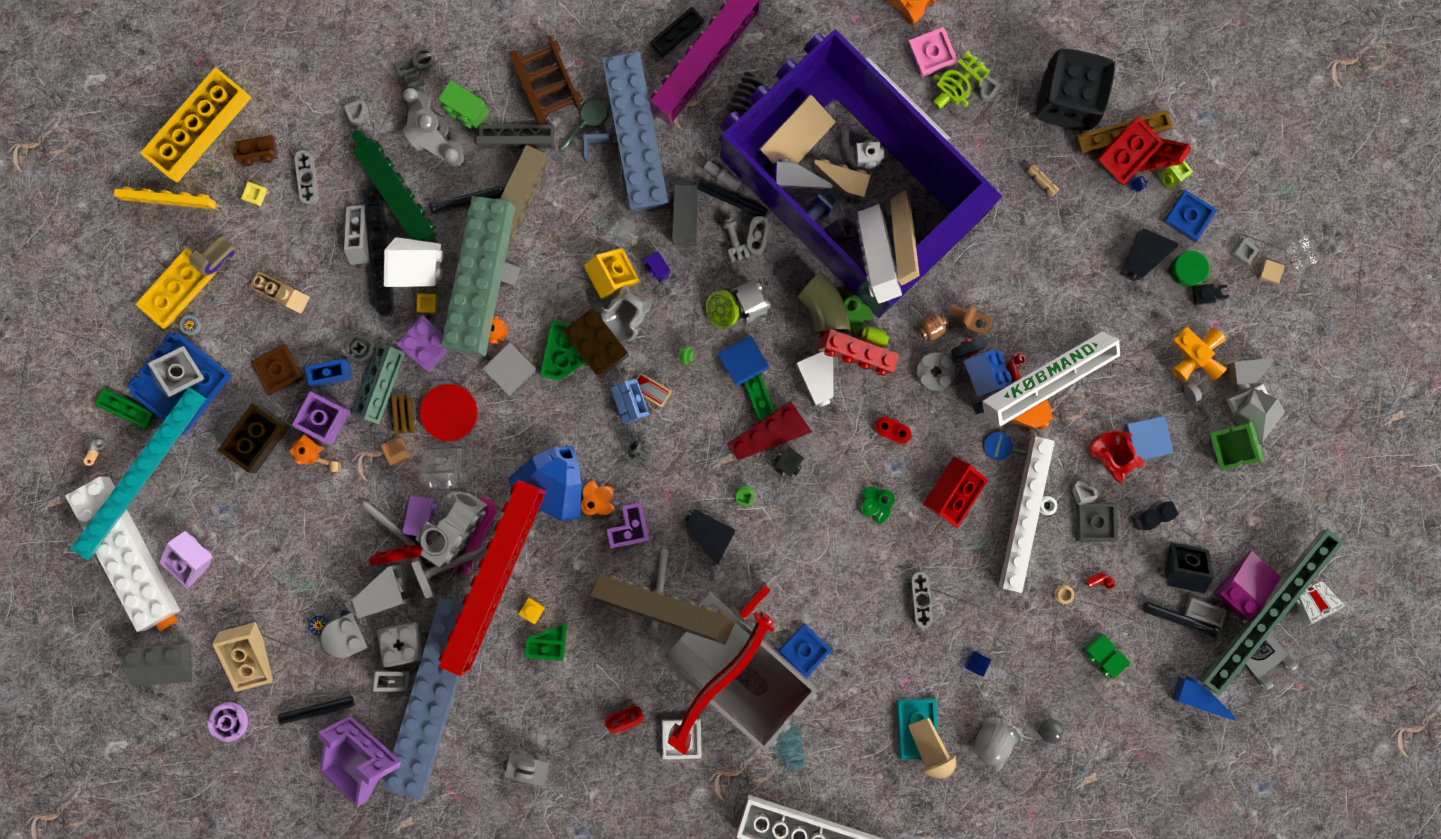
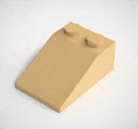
(243, 656)

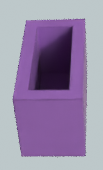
(418, 512)

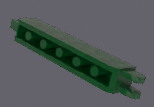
(392, 189)

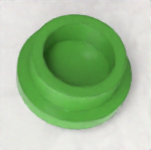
(685, 355)

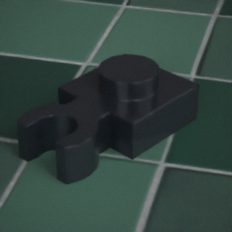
(1207, 294)

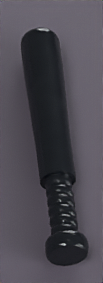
(493, 193)
(1169, 615)

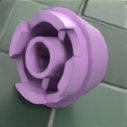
(228, 722)

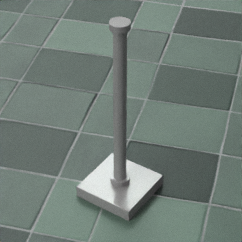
(424, 574)

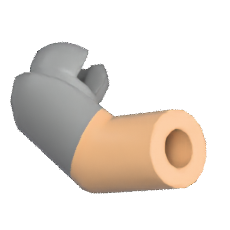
(93, 451)

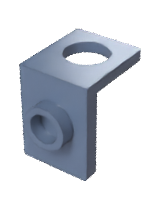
(594, 137)

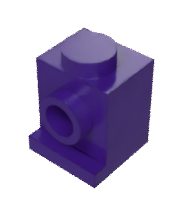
(657, 267)

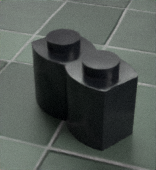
(1152, 517)

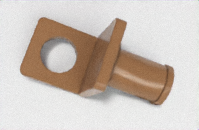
(970, 317)

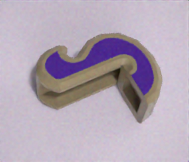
(213, 257)

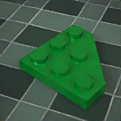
(560, 354)

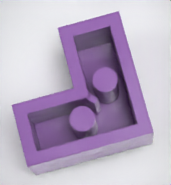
(634, 530)

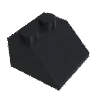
(1188, 568)

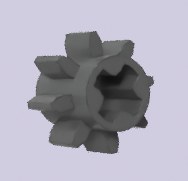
(640, 450)

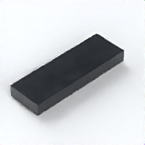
(677, 32)

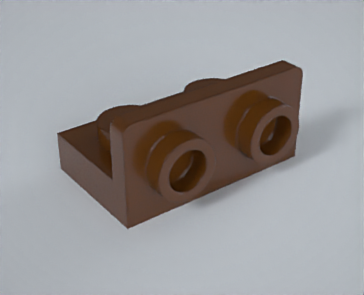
(255, 150)

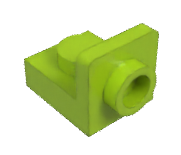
(1175, 174)

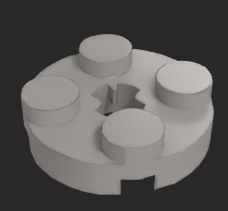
(928, 363)

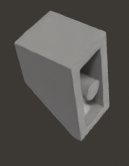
(1247, 372)

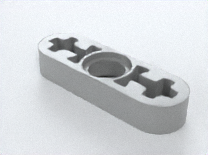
(313, 182)
(917, 615)

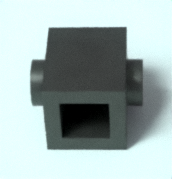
(788, 462)

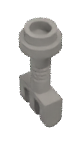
(737, 249)

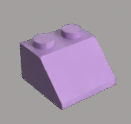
(185, 559)

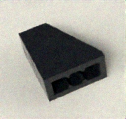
(1146, 254)
(709, 533)

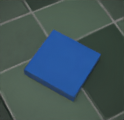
(1190, 215)
(743, 360)
(805, 650)

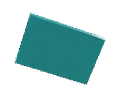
(909, 712)

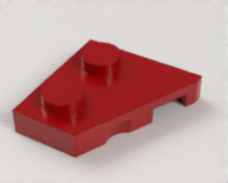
(1169, 154)

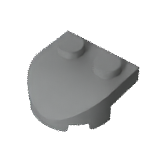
(342, 637)

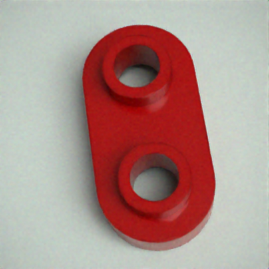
(892, 431)
(624, 719)

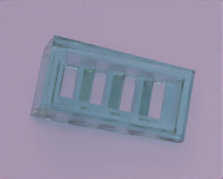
(794, 766)

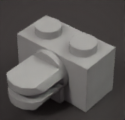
(527, 767)

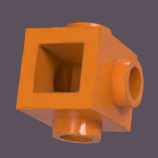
(499, 332)
(306, 450)

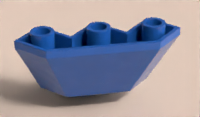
(559, 475)

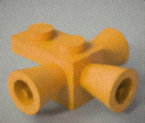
(1198, 354)

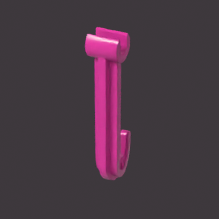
(479, 536)

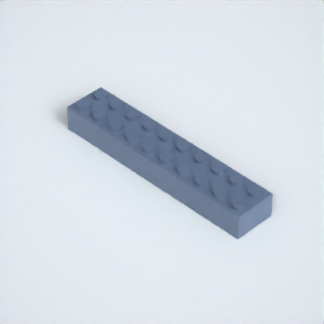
(426, 710)

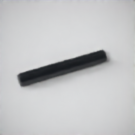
(732, 199)
(316, 710)

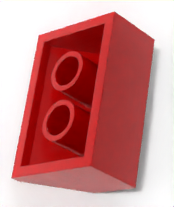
(955, 492)

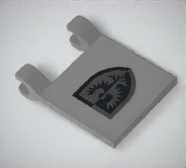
(1266, 658)

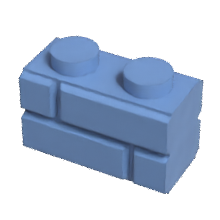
(629, 401)

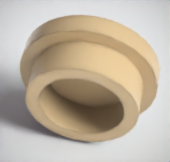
(1064, 594)

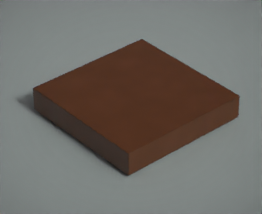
(277, 369)

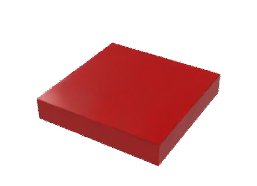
(754, 601)

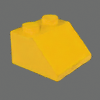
(611, 272)

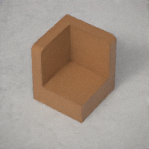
(396, 452)

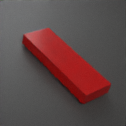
(396, 554)

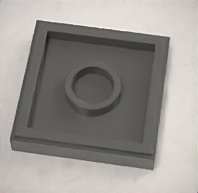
(1097, 522)

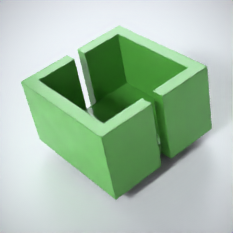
(463, 105)
(1236, 445)

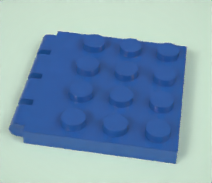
(152, 397)

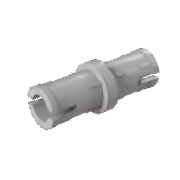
(722, 175)

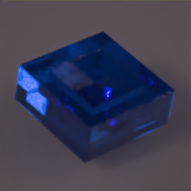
(978, 663)

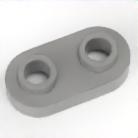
(757, 236)

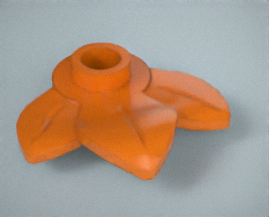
(599, 497)

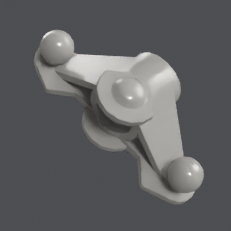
(429, 130)

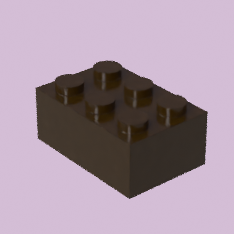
(596, 343)
(253, 438)

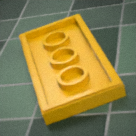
(173, 291)

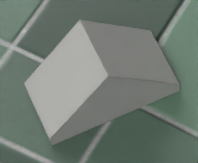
(389, 680)

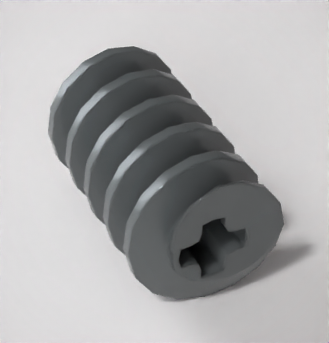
(743, 93)

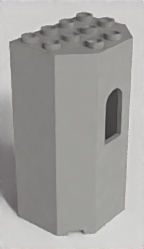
(757, 716)

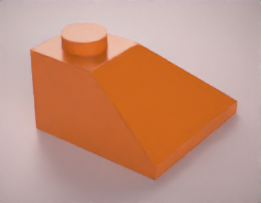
(1035, 417)

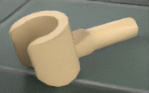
(334, 466)

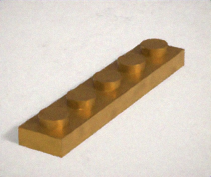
(1102, 137)

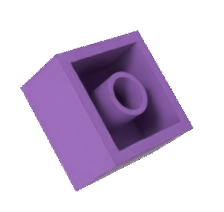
(424, 344)
(321, 418)

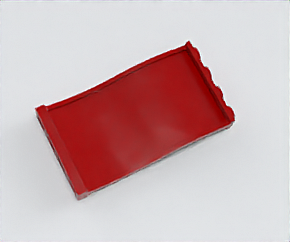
(680, 734)

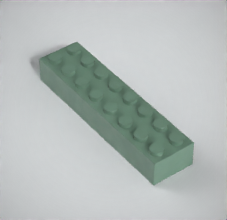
(478, 276)

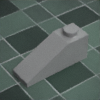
(795, 176)
(356, 237)

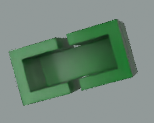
(1103, 652)

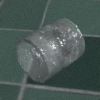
(1302, 261)

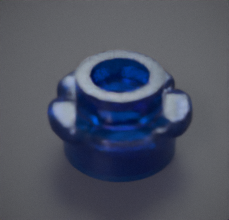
(1138, 184)

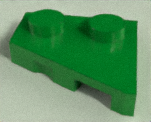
(548, 644)

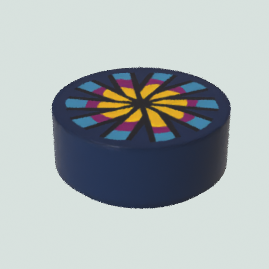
(317, 624)

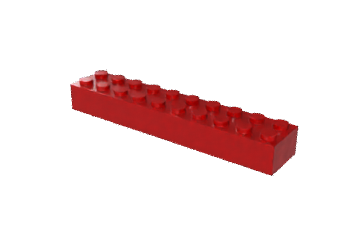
(491, 578)

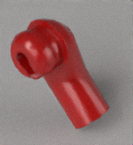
(1014, 364)
(1101, 579)

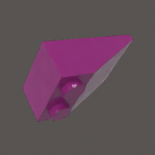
(1247, 586)

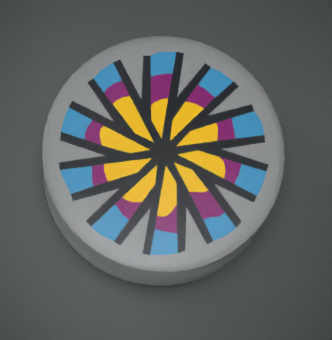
(190, 325)

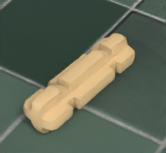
(1042, 180)

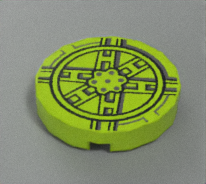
(722, 309)

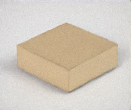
(1271, 271)

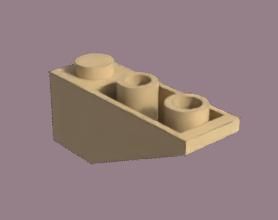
(846, 181)
(279, 292)

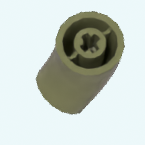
(825, 305)

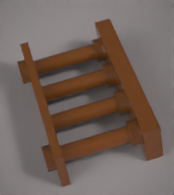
(535, 95)

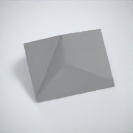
(175, 372)
(1262, 410)

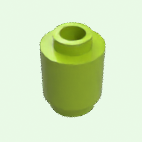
(875, 336)

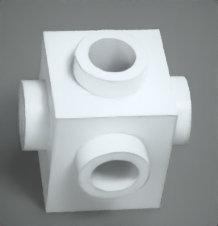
(869, 154)

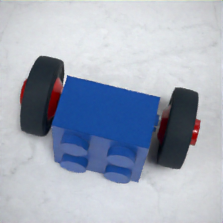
(985, 370)

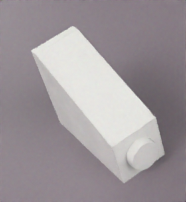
(818, 378)

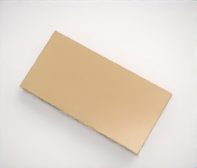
(798, 132)

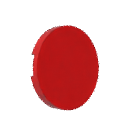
(449, 412)

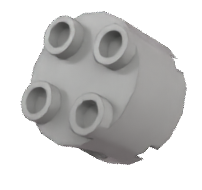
(750, 301)

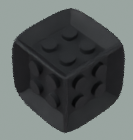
(1075, 89)

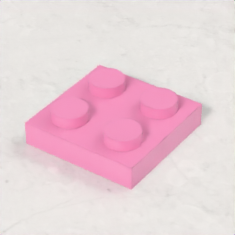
(932, 51)

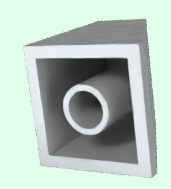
(383, 593)

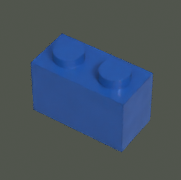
(329, 373)

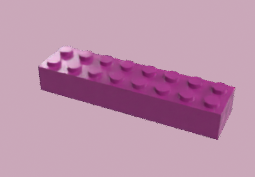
(702, 58)

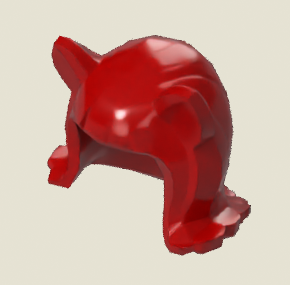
(1116, 453)

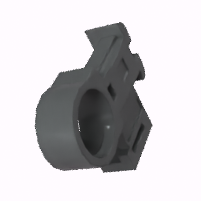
(410, 68)

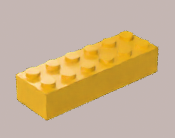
(195, 125)

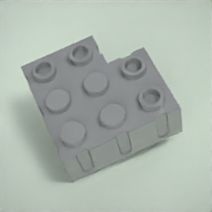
(454, 528)

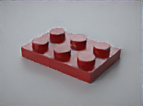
(1130, 150)

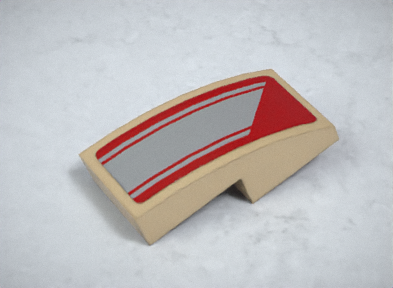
(653, 390)

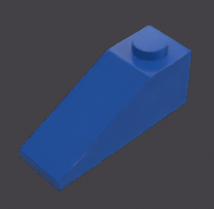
(1198, 696)

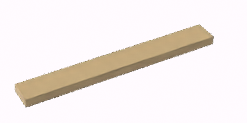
(904, 238)

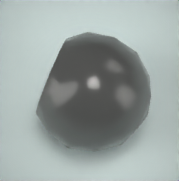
(1051, 731)

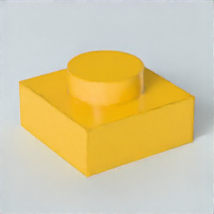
(531, 610)

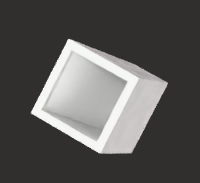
(412, 263)

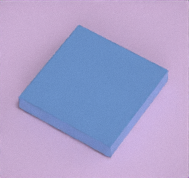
(1150, 438)

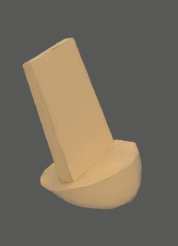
(932, 751)

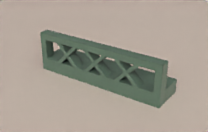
(380, 383)

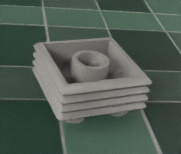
(406, 633)

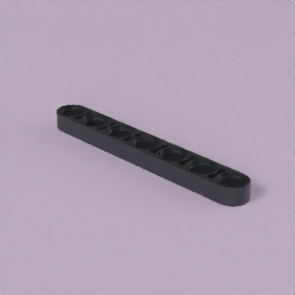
(374, 243)

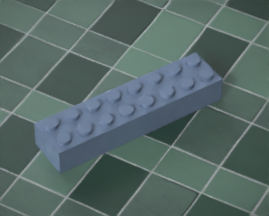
(635, 132)

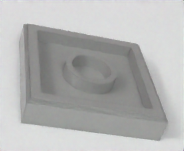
(509, 369)

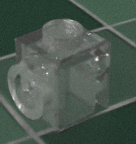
(625, 233)

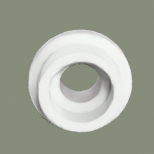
(1053, 506)

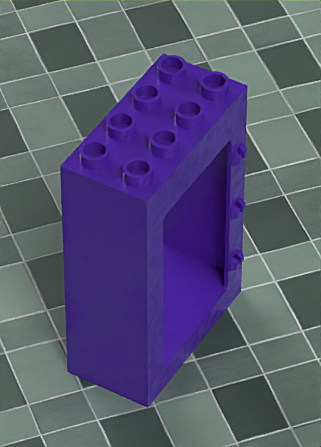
(841, 73)

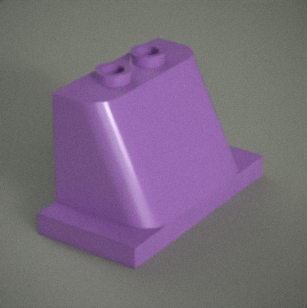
(354, 759)

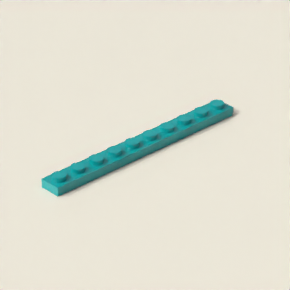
(138, 474)

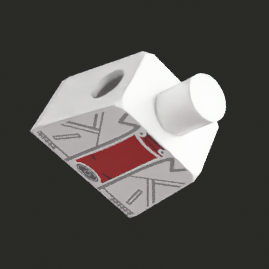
(1317, 603)

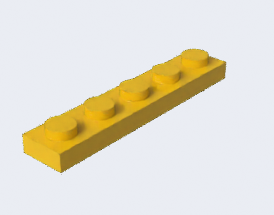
(165, 198)

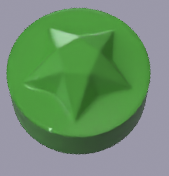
(744, 495)

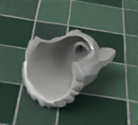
(625, 314)
(995, 742)

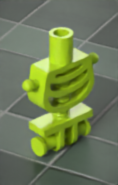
(949, 92)

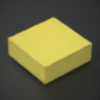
(254, 193)

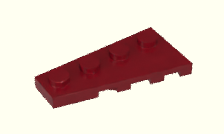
(775, 429)

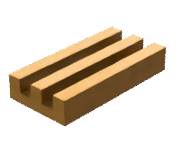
(402, 410)

